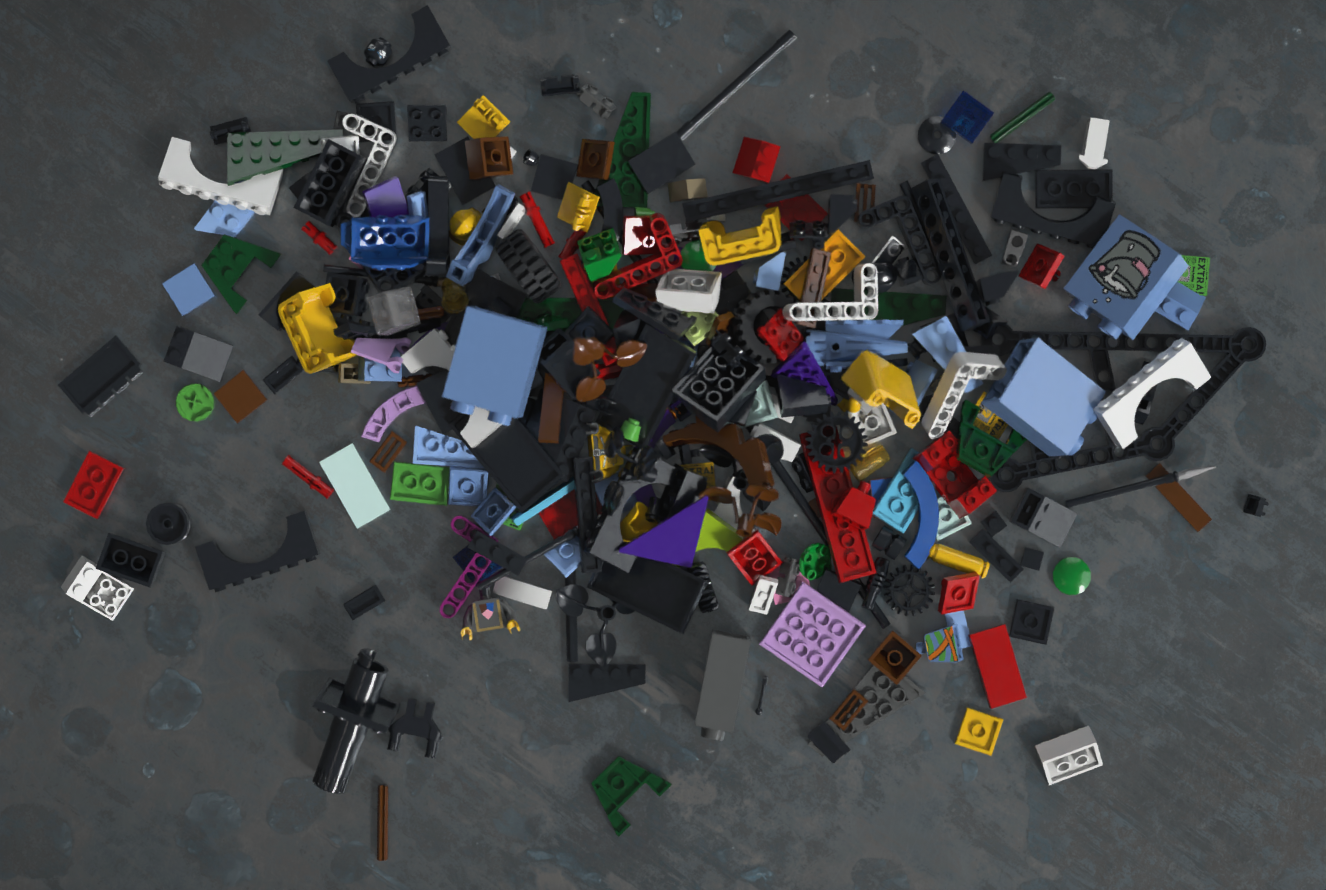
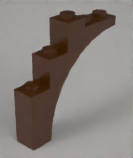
(750, 454)

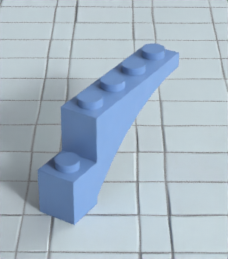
(483, 238)

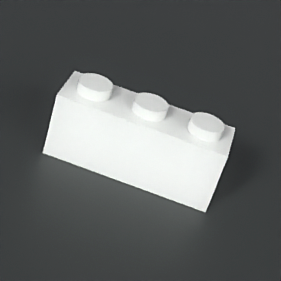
(689, 290)
(1069, 755)

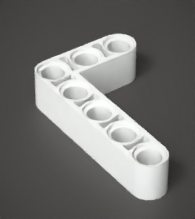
(371, 162)
(839, 308)
(952, 385)

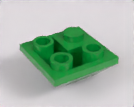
(600, 253)

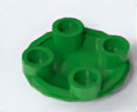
(694, 258)
(815, 561)
(1071, 576)

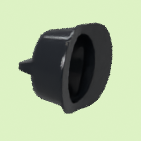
(886, 276)

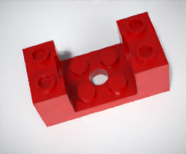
(966, 490)

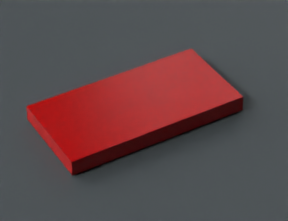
(997, 666)

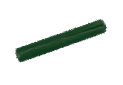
(1022, 117)

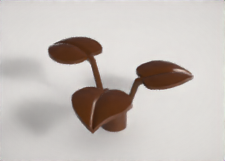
(590, 349)
(747, 521)

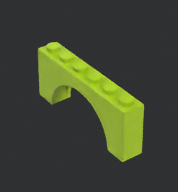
(716, 534)

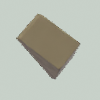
(687, 190)
(349, 374)

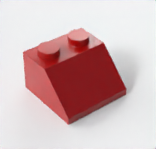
(756, 159)

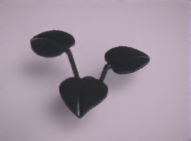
(724, 459)
(644, 469)
(598, 646)

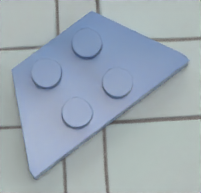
(224, 219)

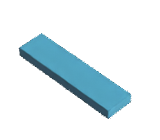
(544, 502)

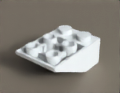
(96, 588)

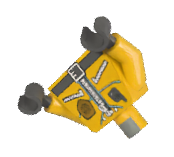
(602, 465)

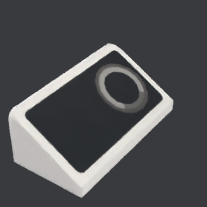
(890, 252)

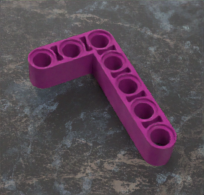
(472, 567)

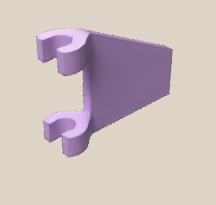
(381, 350)

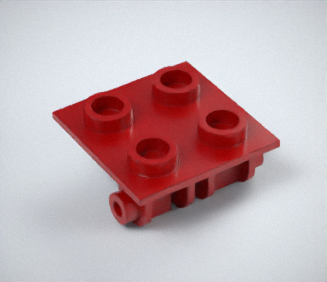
(781, 335)

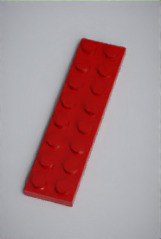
(846, 543)

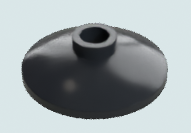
(930, 142)

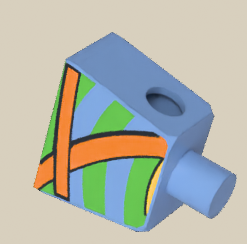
(942, 645)

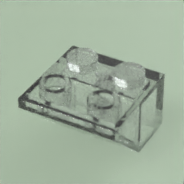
(393, 311)

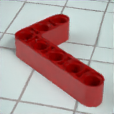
(643, 264)

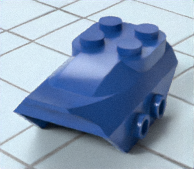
(387, 241)

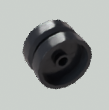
(158, 528)

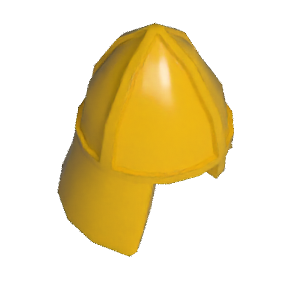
(463, 224)
(635, 523)

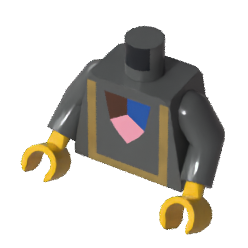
(488, 615)

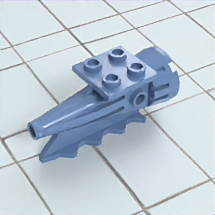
(852, 339)

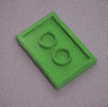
(420, 483)

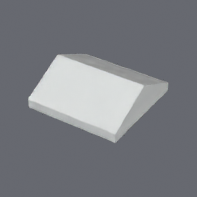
(876, 423)

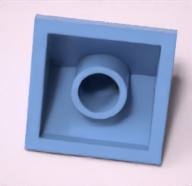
(493, 511)

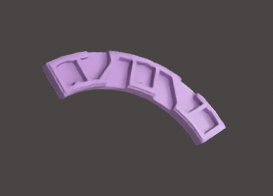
(390, 410)

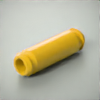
(958, 560)

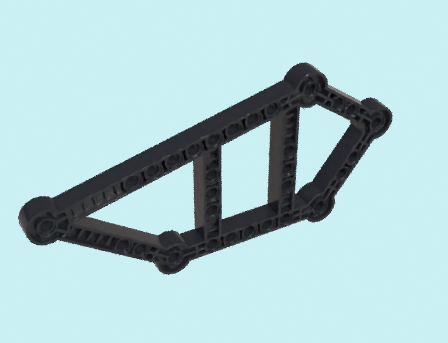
(1100, 361)

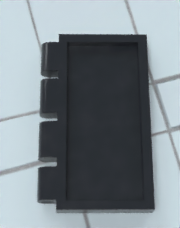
(101, 374)

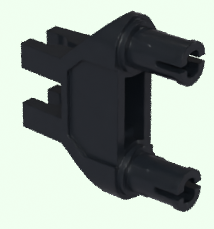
(416, 725)

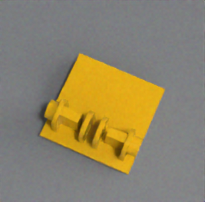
(483, 119)
(578, 207)

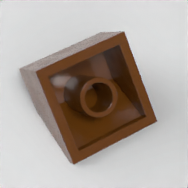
(488, 157)
(894, 657)

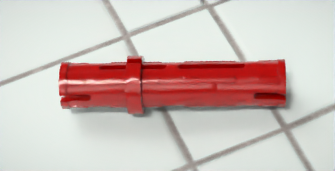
(537, 219)
(314, 481)

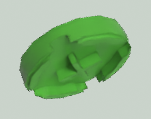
(195, 402)

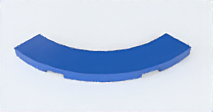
(928, 514)

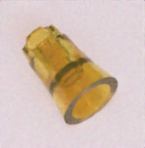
(453, 297)
(872, 460)

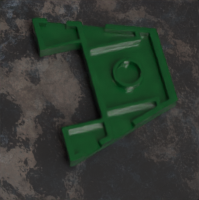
(228, 263)
(979, 448)
(619, 783)

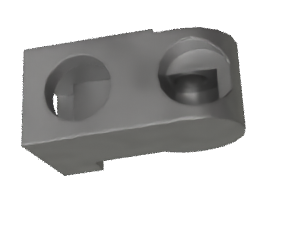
(1014, 248)

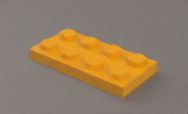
(843, 260)

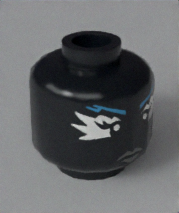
(378, 52)

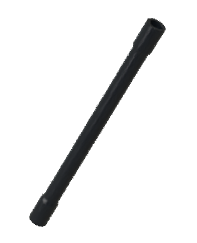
(783, 42)

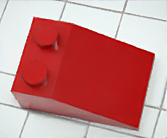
(754, 557)

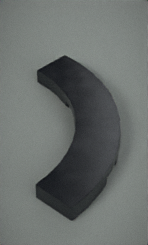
(612, 207)
(350, 330)

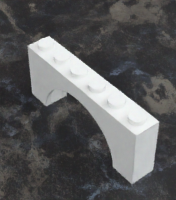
(180, 174)
(437, 351)
(1119, 408)
(791, 448)

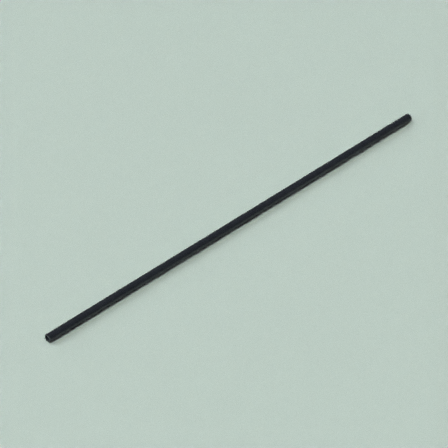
(778, 467)

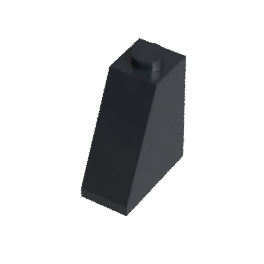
(800, 397)

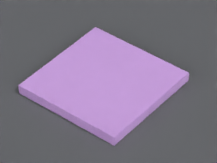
(812, 634)

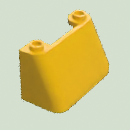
(741, 244)
(312, 329)
(879, 380)

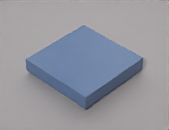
(188, 289)
(467, 486)

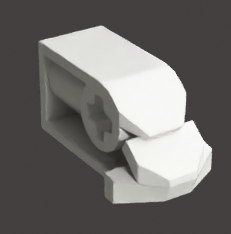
(1094, 143)

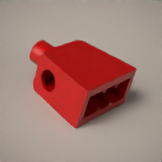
(856, 506)

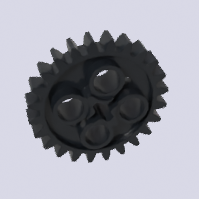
(854, 443)

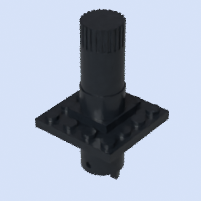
(355, 709)

